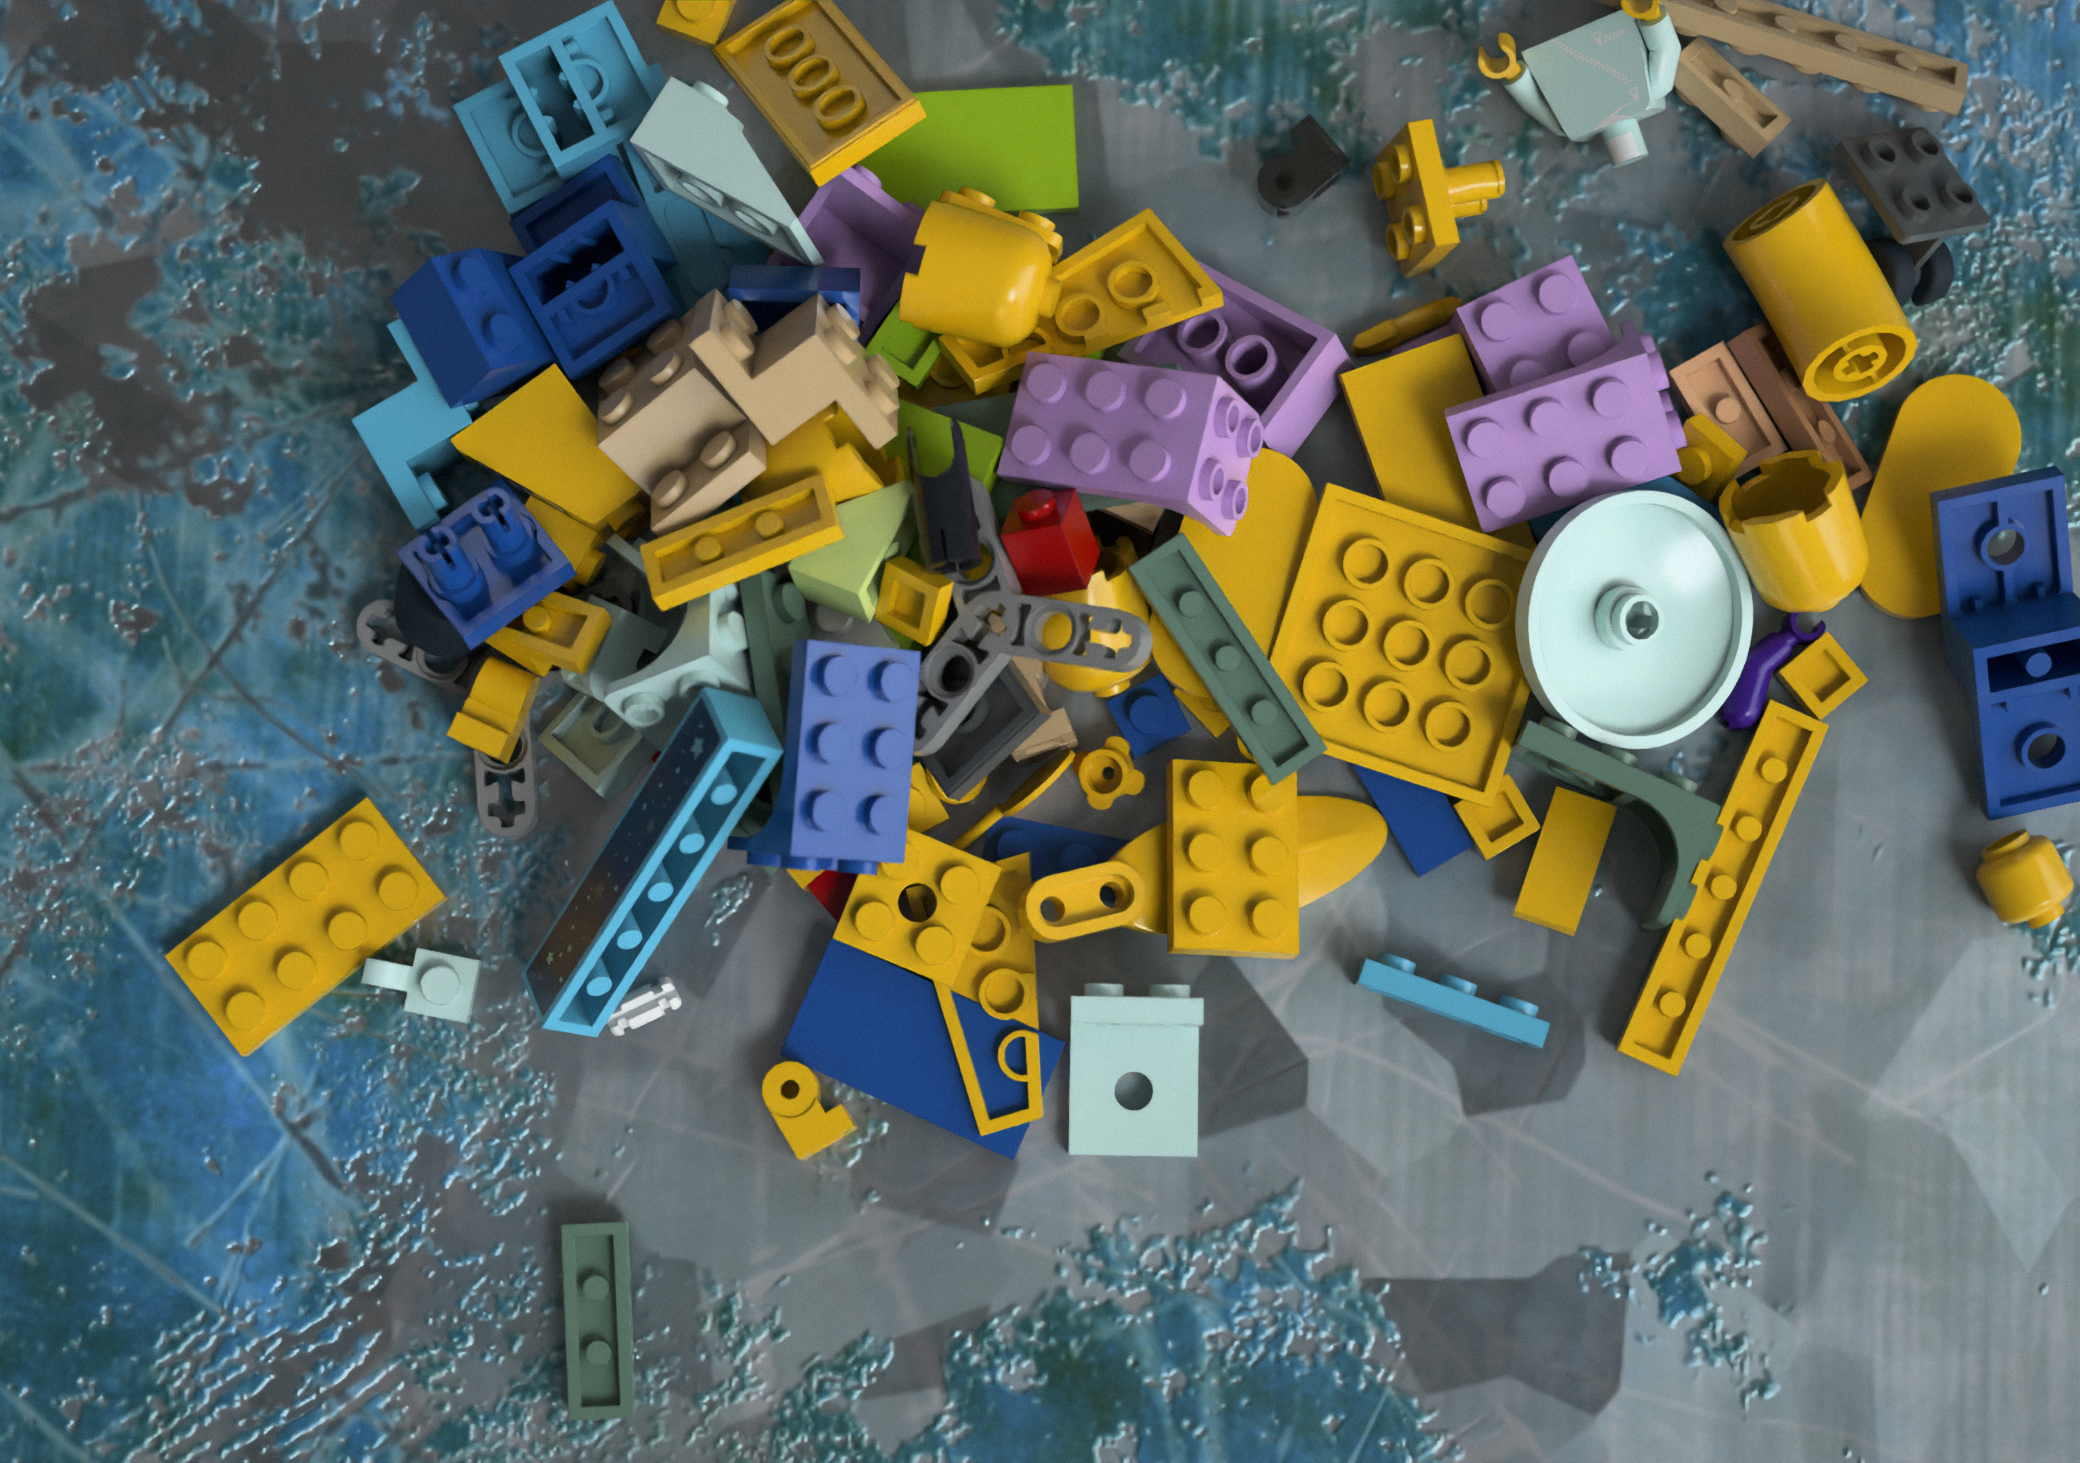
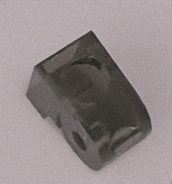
(1298, 179)

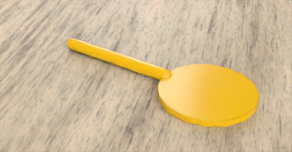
(1020, 798)

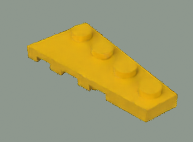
(1108, 294)
(1001, 978)

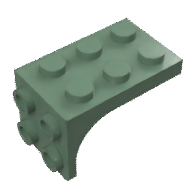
(1665, 804)

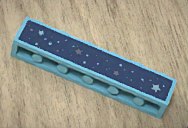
(651, 861)

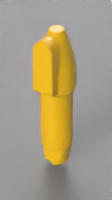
(1395, 331)

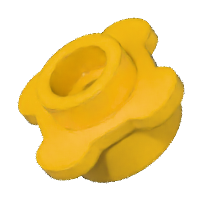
(1090, 769)

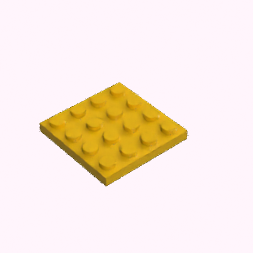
(1406, 644)

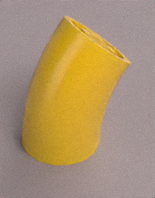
(1822, 293)

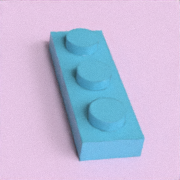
(1452, 999)

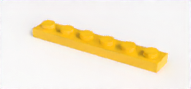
(1700, 944)

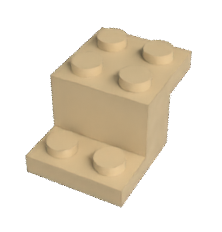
(796, 366)
(676, 429)

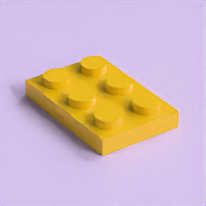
(1231, 861)

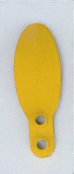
(1334, 846)

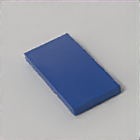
(890, 1039)

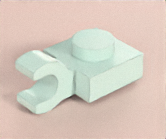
(435, 985)

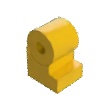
(495, 709)
(795, 1102)

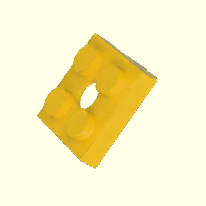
(926, 947)

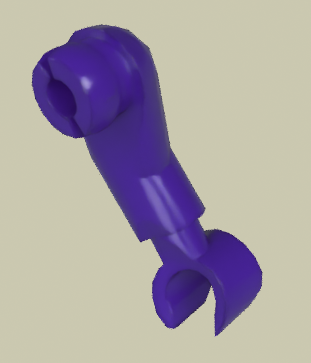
(1748, 696)

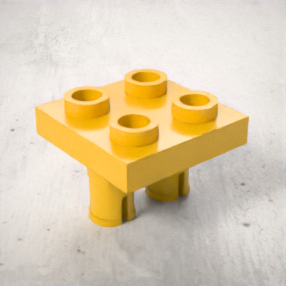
(1427, 197)

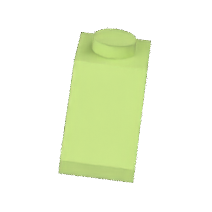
(851, 570)

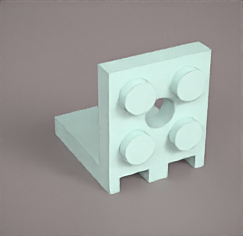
(1142, 1036)

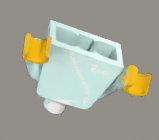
(1596, 77)

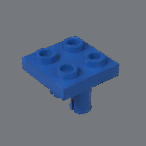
(486, 563)

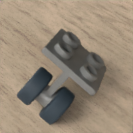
(1919, 203)

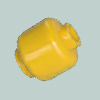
(2024, 879)

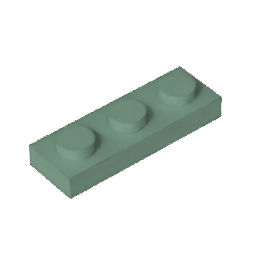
(598, 1320)

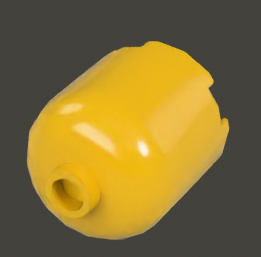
(978, 277)
(831, 446)
(1797, 531)
(1110, 588)

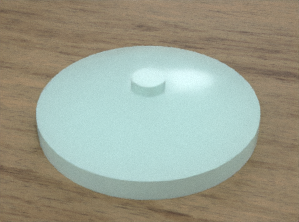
(1634, 618)

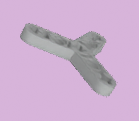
(1022, 638)
(460, 683)

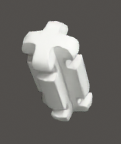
(644, 1005)

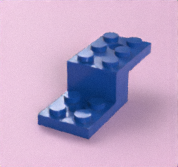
(2013, 634)

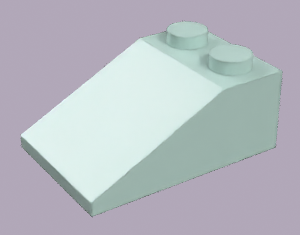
(707, 161)

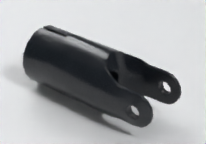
(945, 510)

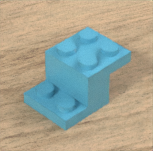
(560, 107)
(412, 438)

